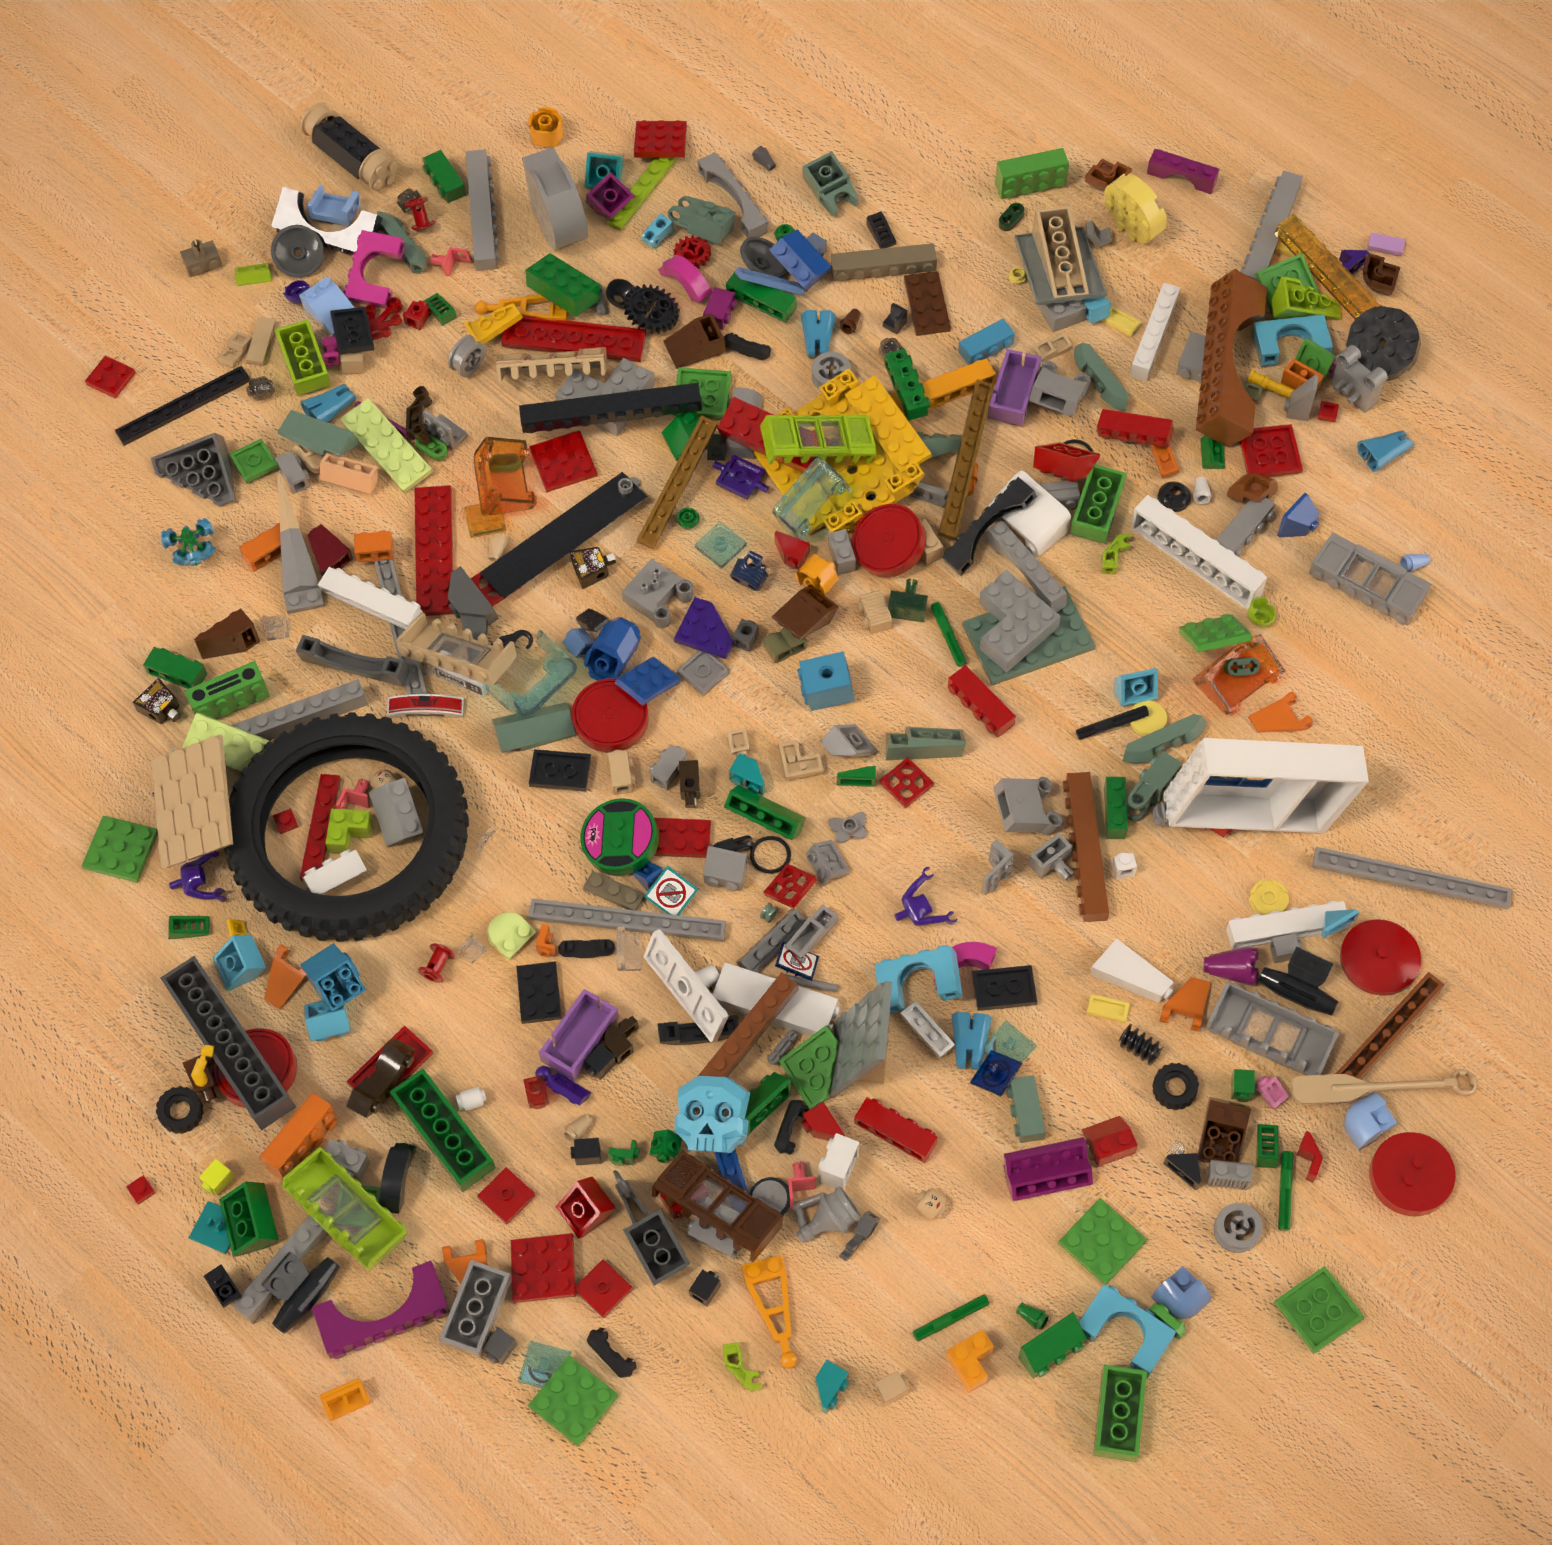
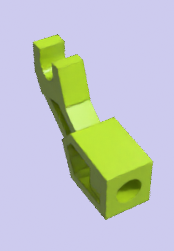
(1112, 551)
(737, 1370)

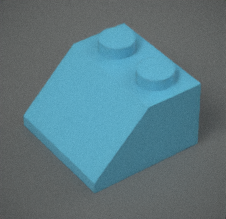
(1136, 687)
(239, 961)
(323, 1022)

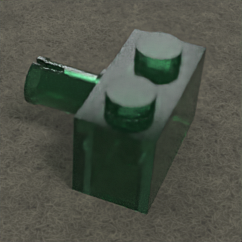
(908, 604)

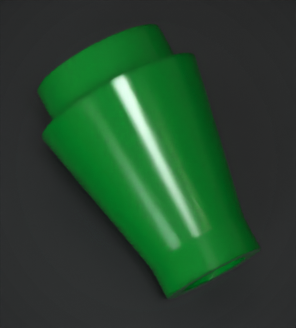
(1034, 1316)

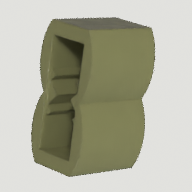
(783, 645)

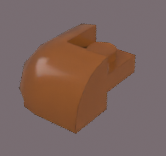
(1105, 173)
(1253, 487)

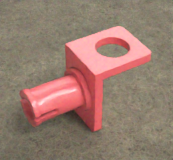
(448, 261)
(355, 796)
(800, 1181)

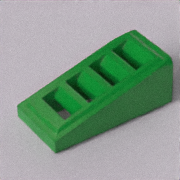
(444, 318)
(857, 777)
(187, 933)
(1267, 1159)

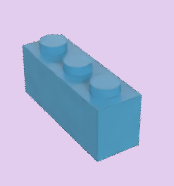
(986, 342)

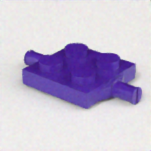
(740, 477)

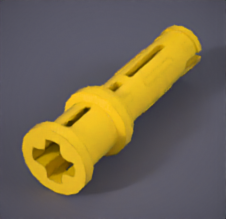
(1269, 384)

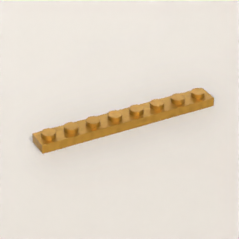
(677, 482)

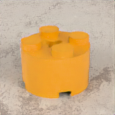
(546, 127)
(818, 574)

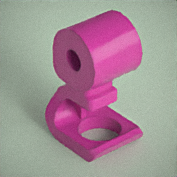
(330, 352)

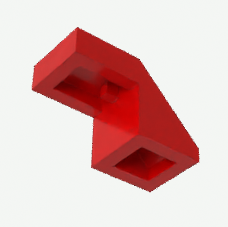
(1310, 1151)

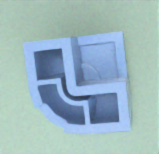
(1368, 1120)

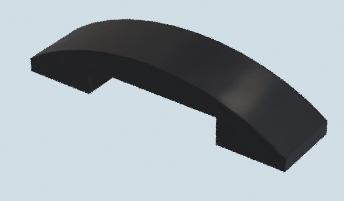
(689, 1033)

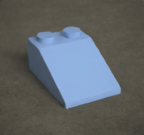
(322, 299)

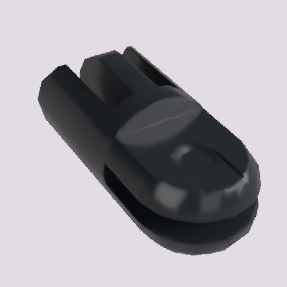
(738, 845)

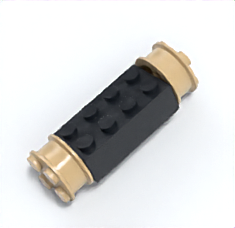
(348, 146)

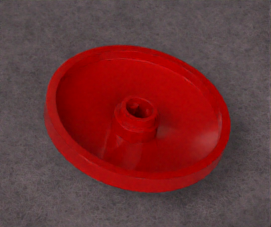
(1380, 957)

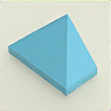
(1337, 920)

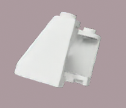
(1041, 521)

